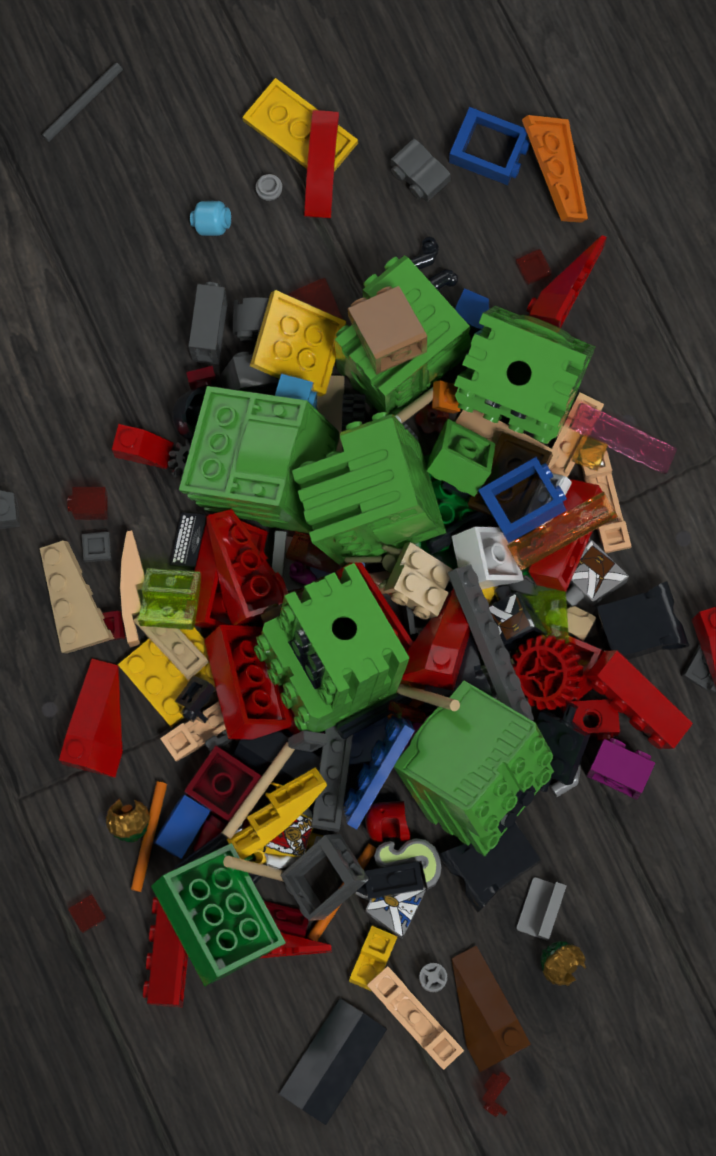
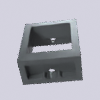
(208, 323)
(343, 862)

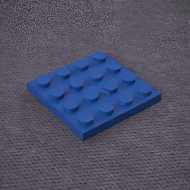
(373, 776)

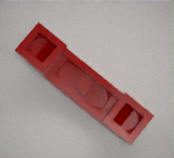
(321, 164)

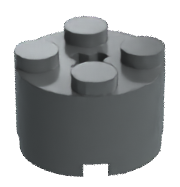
(248, 318)

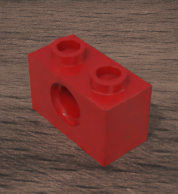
(606, 715)

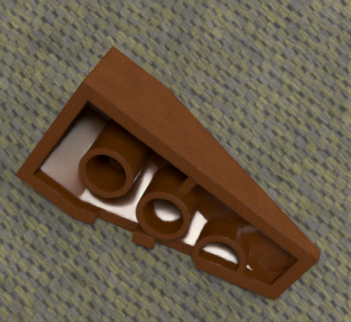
(487, 1018)

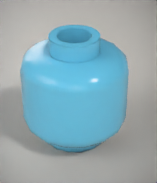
(210, 218)

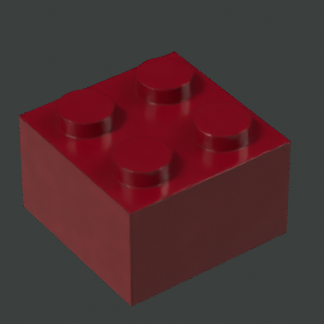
(222, 784)

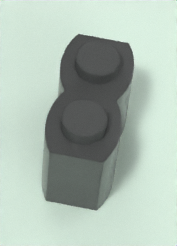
(420, 170)

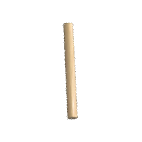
(429, 697)
(257, 791)
(253, 868)

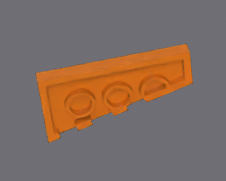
(557, 159)

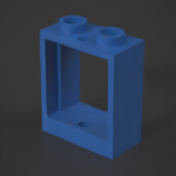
(460, 158)
(533, 519)

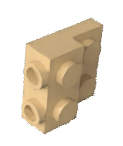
(418, 582)

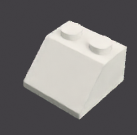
(488, 554)

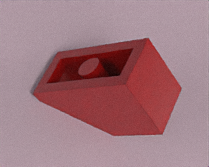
(141, 447)

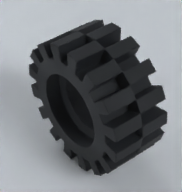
(353, 409)

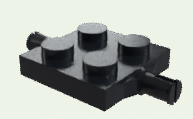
(565, 742)

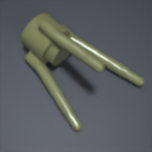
(388, 561)

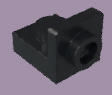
(193, 698)

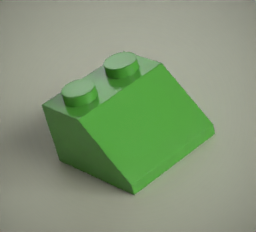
(461, 458)

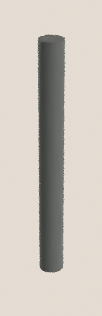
(82, 102)

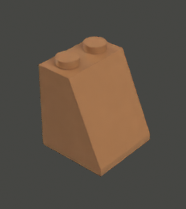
(388, 329)

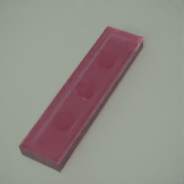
(623, 438)

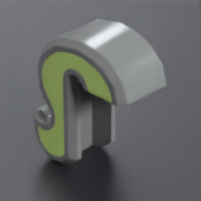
(412, 851)

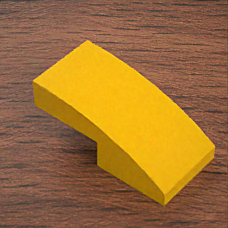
(373, 957)

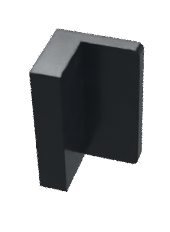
(394, 880)

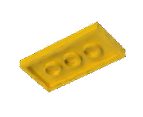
(286, 122)

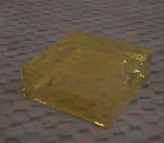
(590, 453)

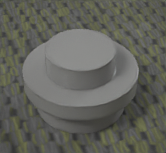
(269, 187)

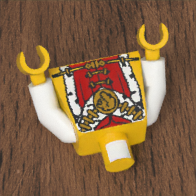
(289, 844)

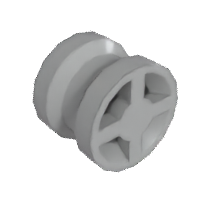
(436, 975)

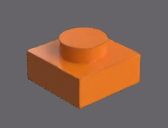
(444, 397)

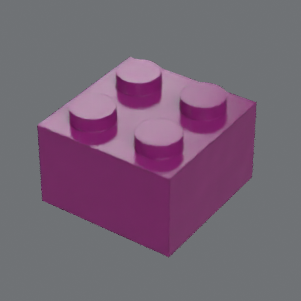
(621, 768)

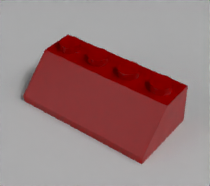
(211, 608)
(244, 690)
(166, 963)

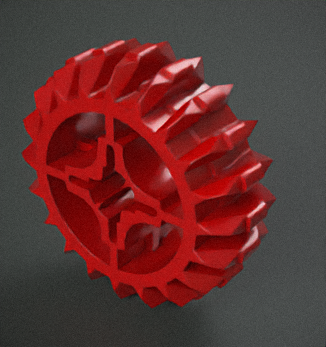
(569, 669)

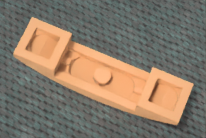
(569, 439)
(614, 533)
(192, 735)
(415, 1018)

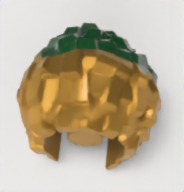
(127, 823)
(561, 961)

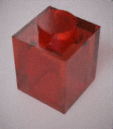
(88, 503)

